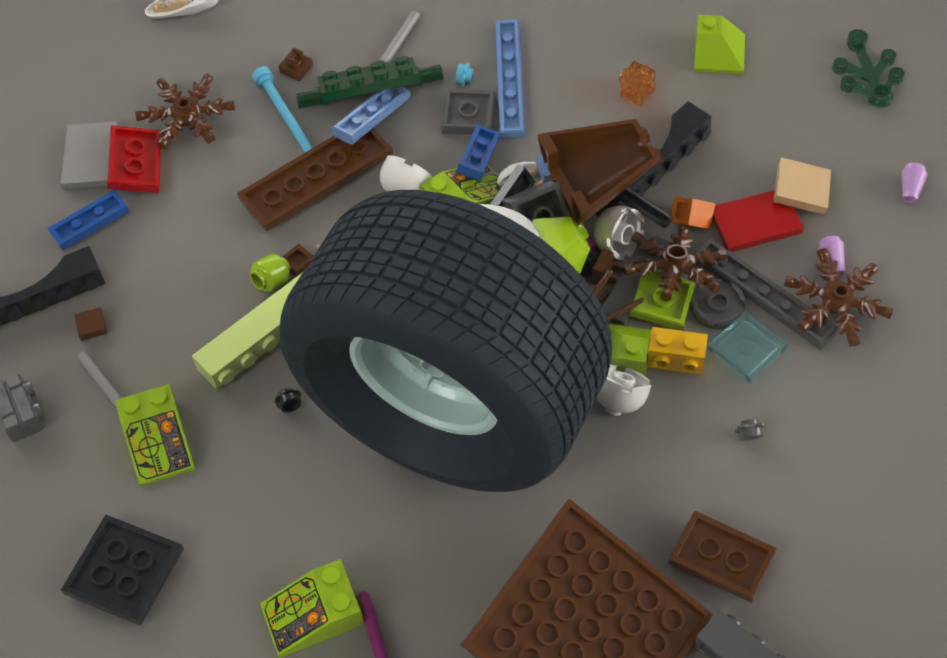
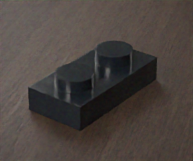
(517, 182)

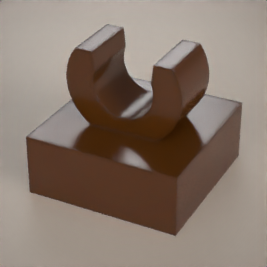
(295, 64)
(603, 264)

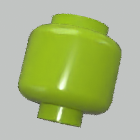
(270, 272)

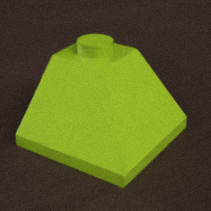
(718, 46)
(566, 238)
(630, 347)

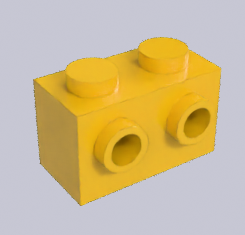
(677, 350)

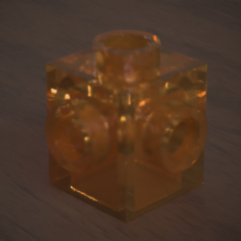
(637, 83)

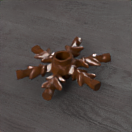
(185, 110)
(675, 262)
(838, 297)

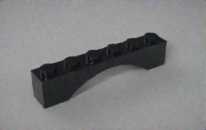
(687, 129)
(72, 276)

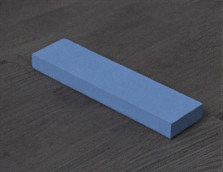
(369, 114)

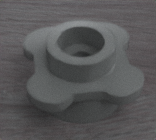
(750, 429)

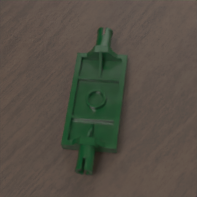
(368, 79)

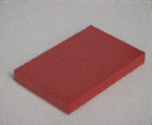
(134, 159)
(755, 221)

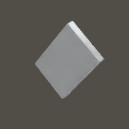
(86, 155)

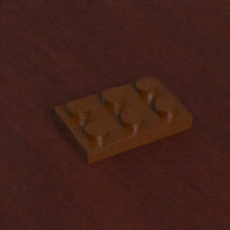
(722, 556)

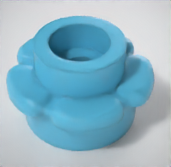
(464, 74)

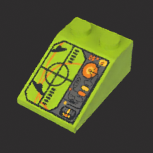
(459, 185)
(155, 434)
(312, 609)

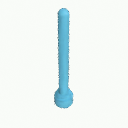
(264, 78)

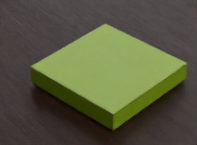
(661, 312)

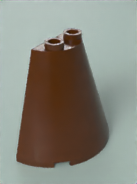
(597, 163)

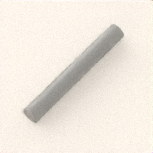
(400, 36)
(99, 377)

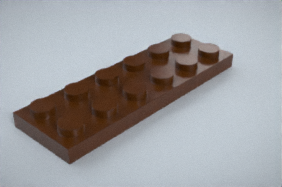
(312, 177)

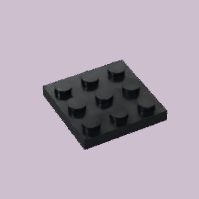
(122, 569)

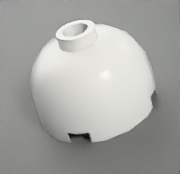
(401, 176)
(615, 229)
(623, 391)

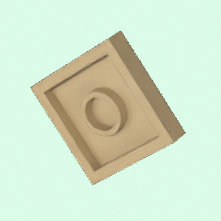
(802, 186)

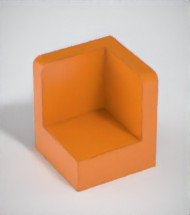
(692, 212)

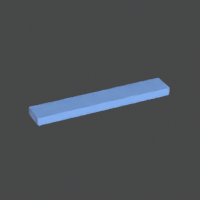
(509, 79)

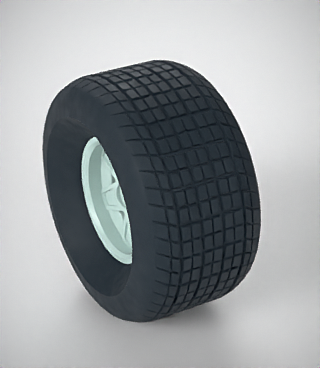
(448, 340)

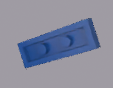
(478, 152)
(88, 219)

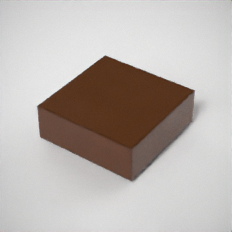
(298, 259)
(90, 323)

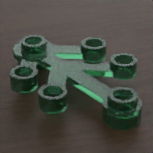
(878, 94)

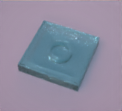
(747, 346)

